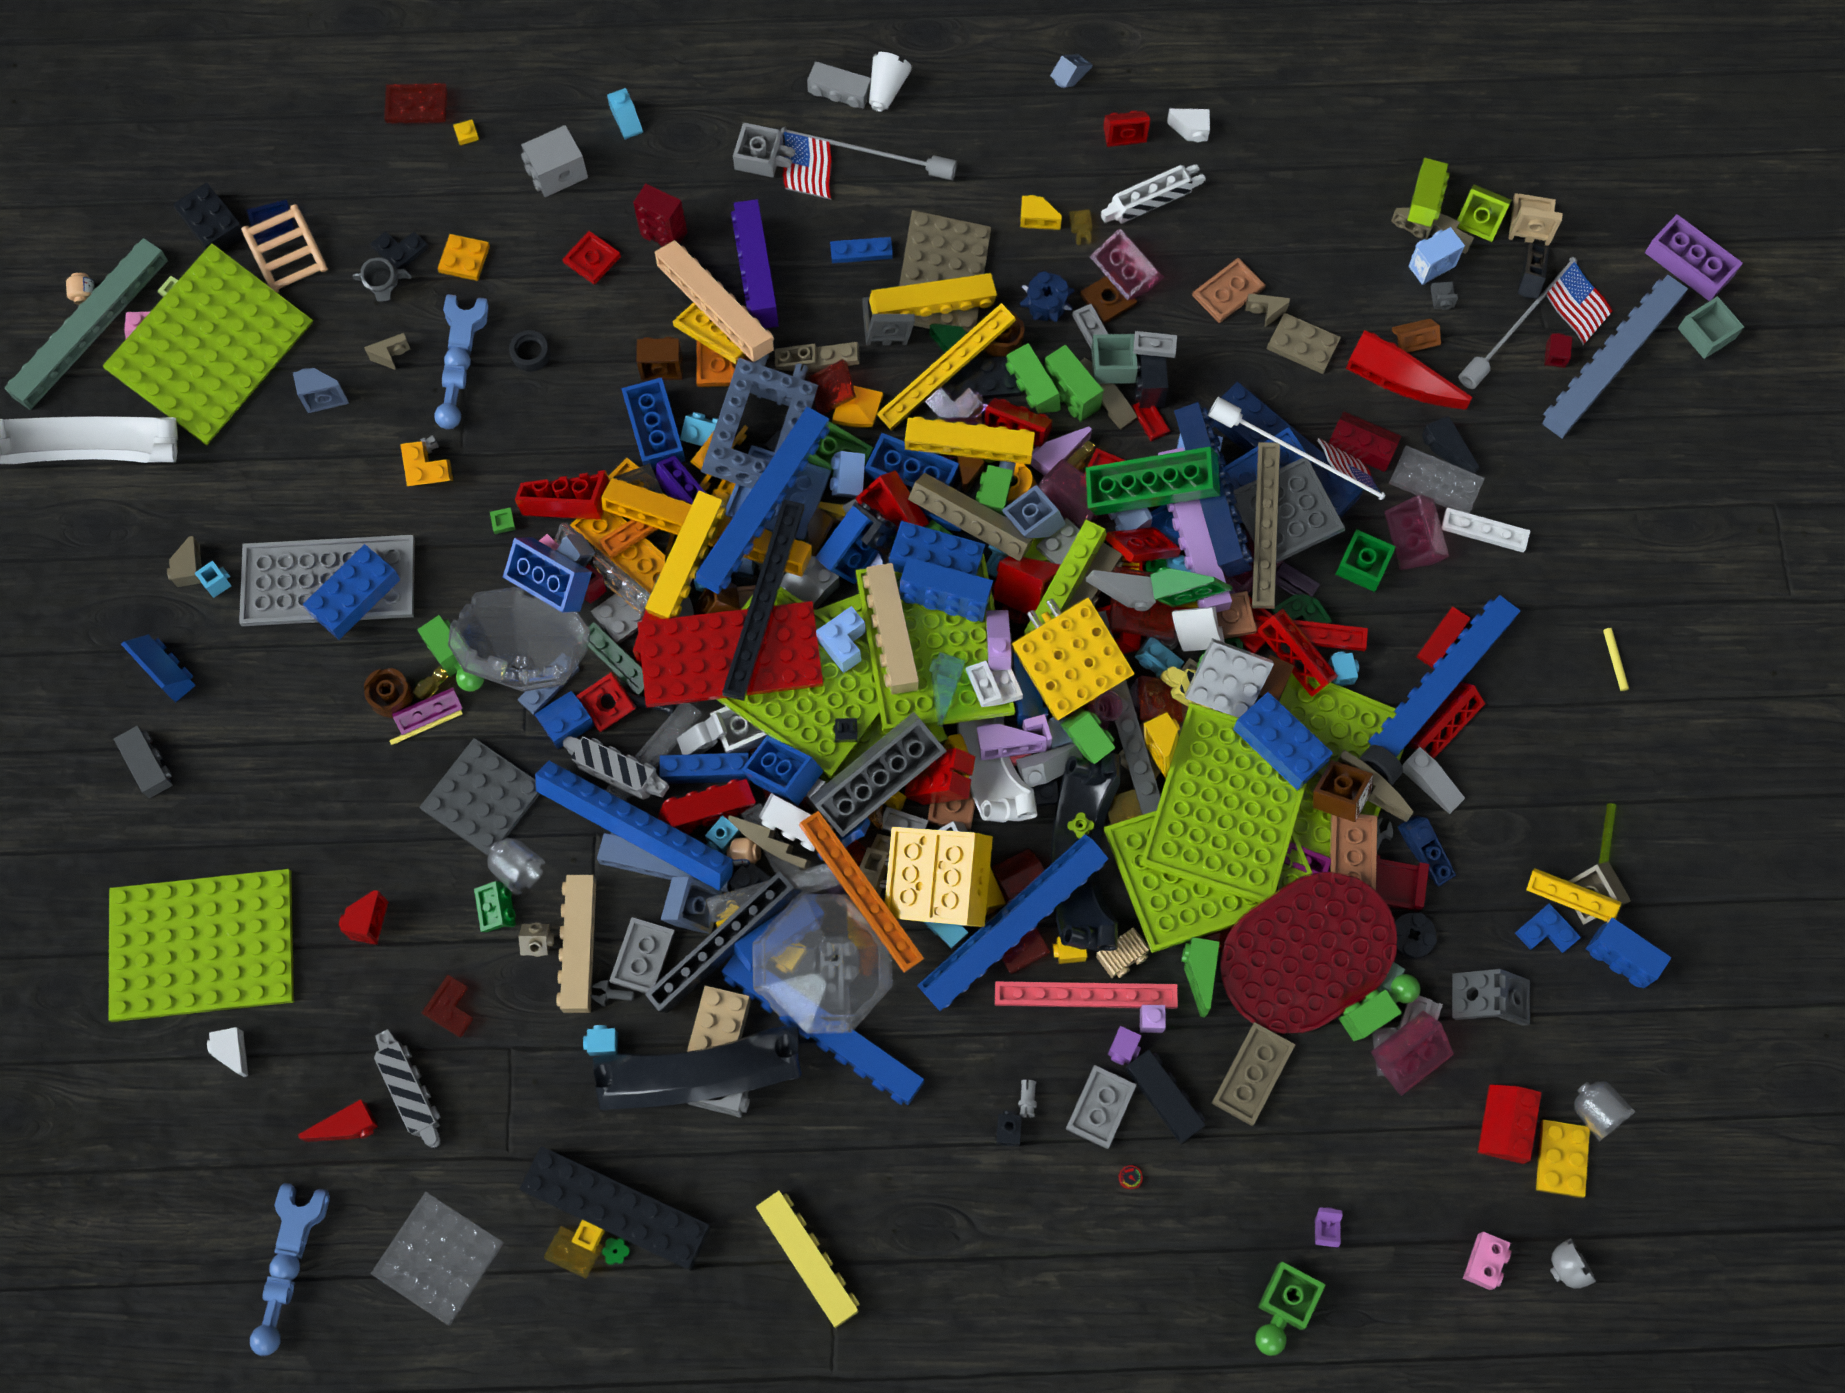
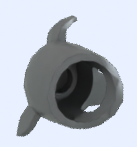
(380, 277)

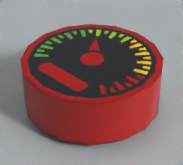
(1130, 1177)

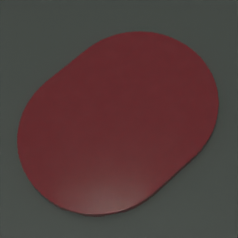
(1308, 952)

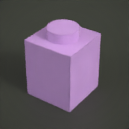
(1152, 1018)

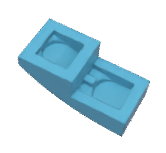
(949, 933)

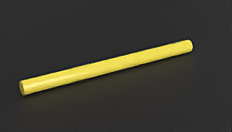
(426, 727)

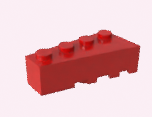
(564, 497)
(707, 806)

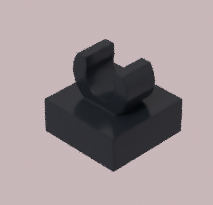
(845, 729)

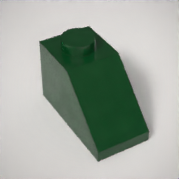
(946, 335)

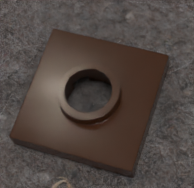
(1106, 309)

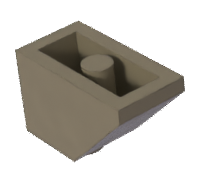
(185, 563)

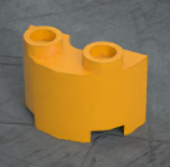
(1025, 482)

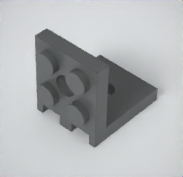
(886, 326)
(1499, 995)

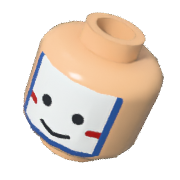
(79, 287)
(744, 852)

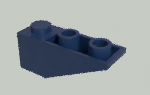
(1427, 848)

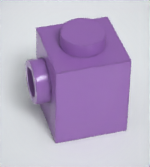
(1125, 1046)

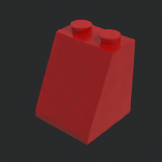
(1023, 582)

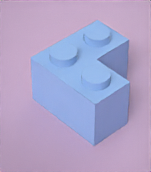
(838, 638)

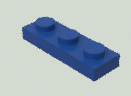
(861, 250)

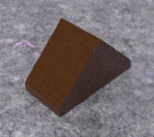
(969, 471)

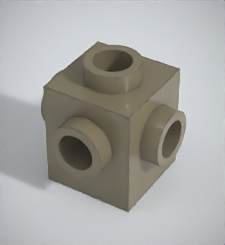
(535, 939)

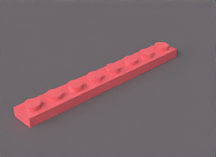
(1085, 994)

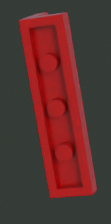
(1302, 648)
(1445, 716)

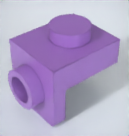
(1328, 1227)

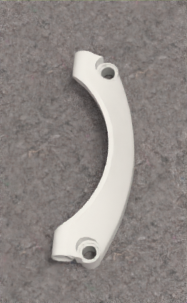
(88, 438)
(995, 783)

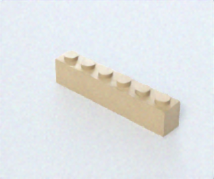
(891, 629)
(577, 944)

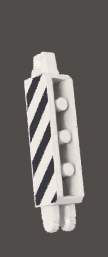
(1152, 193)

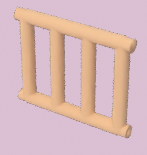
(303, 229)

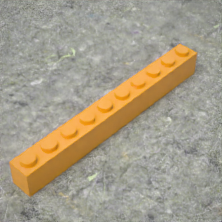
(669, 515)

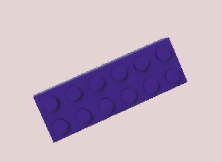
(754, 263)

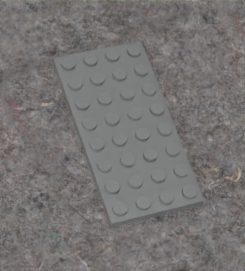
(285, 574)

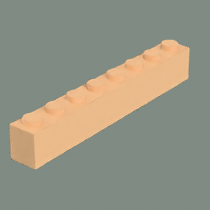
(715, 301)

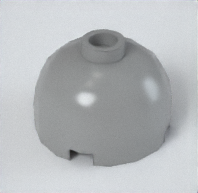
(1571, 1266)

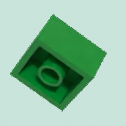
(1365, 560)

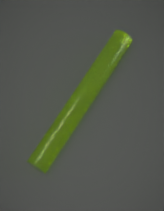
(1607, 833)

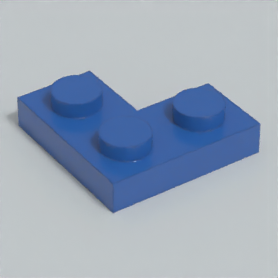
(1550, 924)

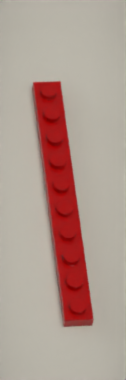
(1319, 633)

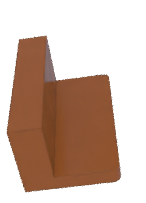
(1418, 335)

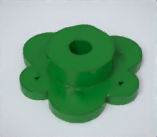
(608, 1251)

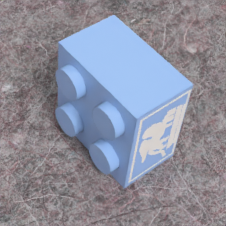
(1436, 255)

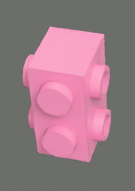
(1486, 1260)

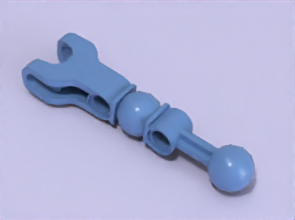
(457, 360)
(285, 1265)

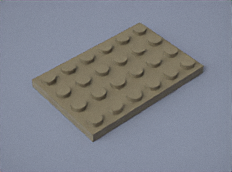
(944, 250)

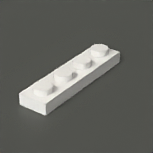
(1485, 530)

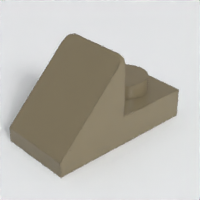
(1271, 305)
(383, 350)

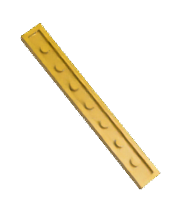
(946, 366)

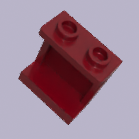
(1401, 884)

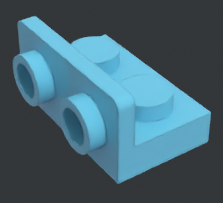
(1157, 657)

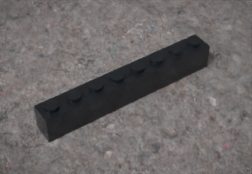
(720, 943)

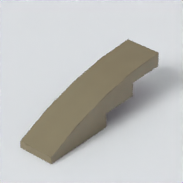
(1382, 792)
(764, 838)

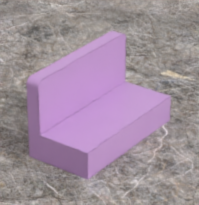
(1039, 726)

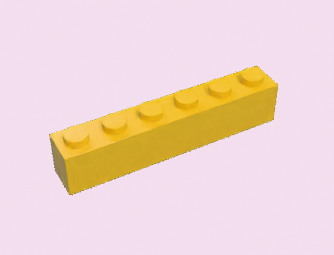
(935, 296)
(969, 440)
(685, 556)

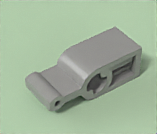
(702, 735)

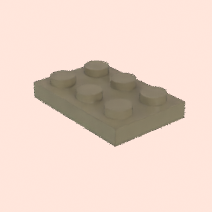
(1303, 343)

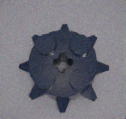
(1047, 296)

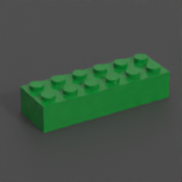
(1153, 481)

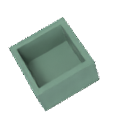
(1710, 327)
(1113, 358)

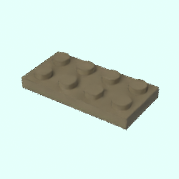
(1253, 1074)

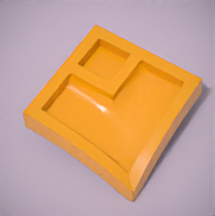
(860, 410)

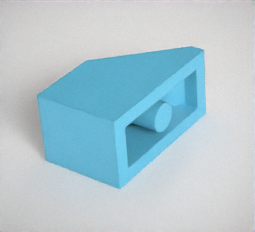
(624, 113)

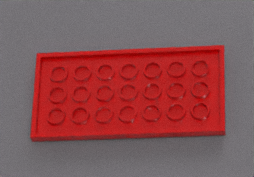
(692, 654)

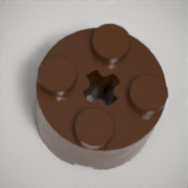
(1008, 340)
(385, 681)

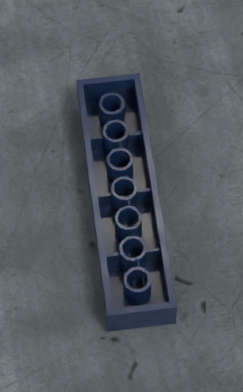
(1340, 491)
(1219, 511)

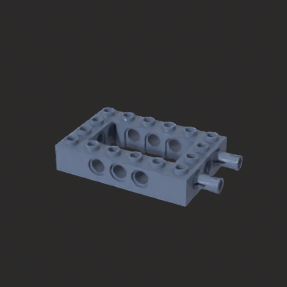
(766, 383)

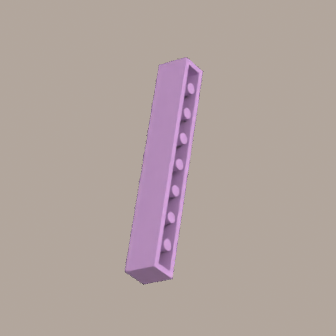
(1197, 546)

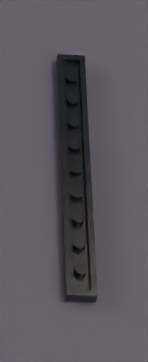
(763, 600)

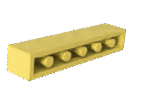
(807, 1259)

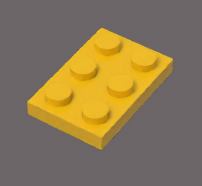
(1563, 1158)

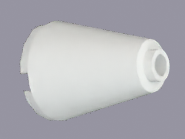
(886, 79)

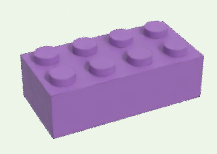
(1693, 257)

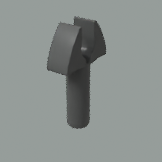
(1385, 834)
(610, 994)

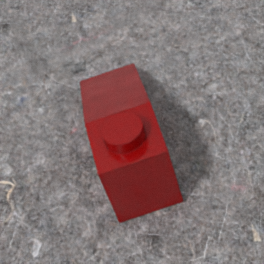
(348, 1123)

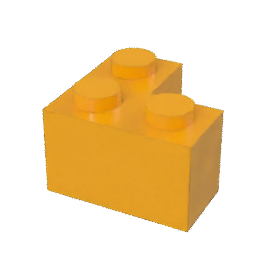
(419, 469)

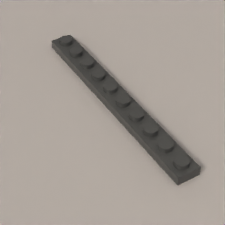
(1134, 746)

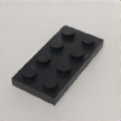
(985, 376)

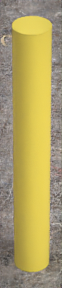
(1616, 660)

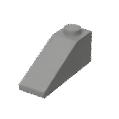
(1128, 589)
(1045, 766)
(1433, 780)

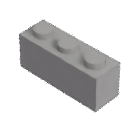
(839, 85)

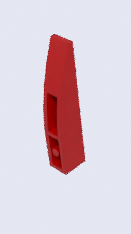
(1403, 374)

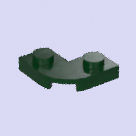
(1304, 606)

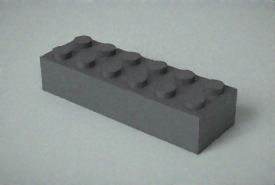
(877, 774)

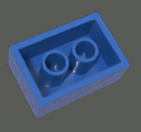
(845, 550)
(782, 770)
(1628, 953)

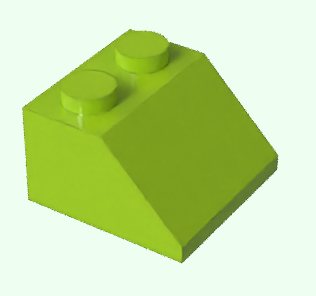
(1483, 213)

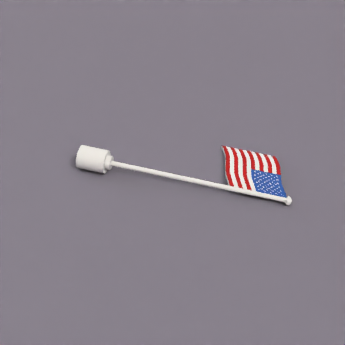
(1340, 461)

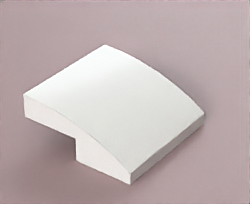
(1197, 628)
(993, 686)

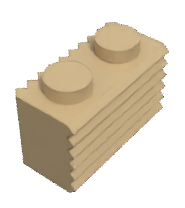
(1130, 950)

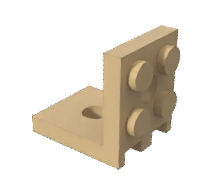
(1534, 218)

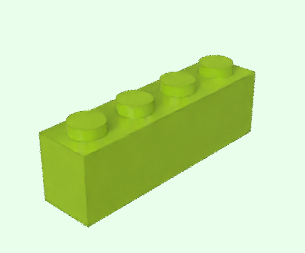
(1429, 192)

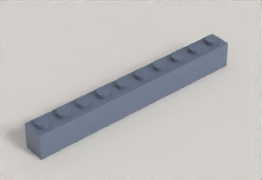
(1614, 356)

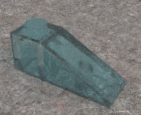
(945, 679)

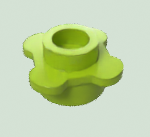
(1080, 819)

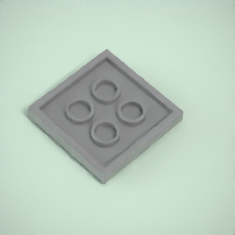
(1228, 678)

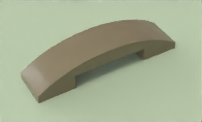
(1114, 401)

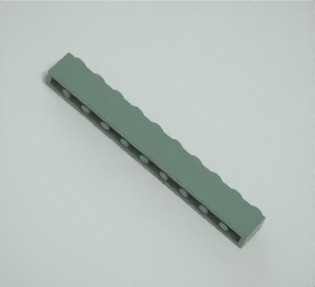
(86, 324)

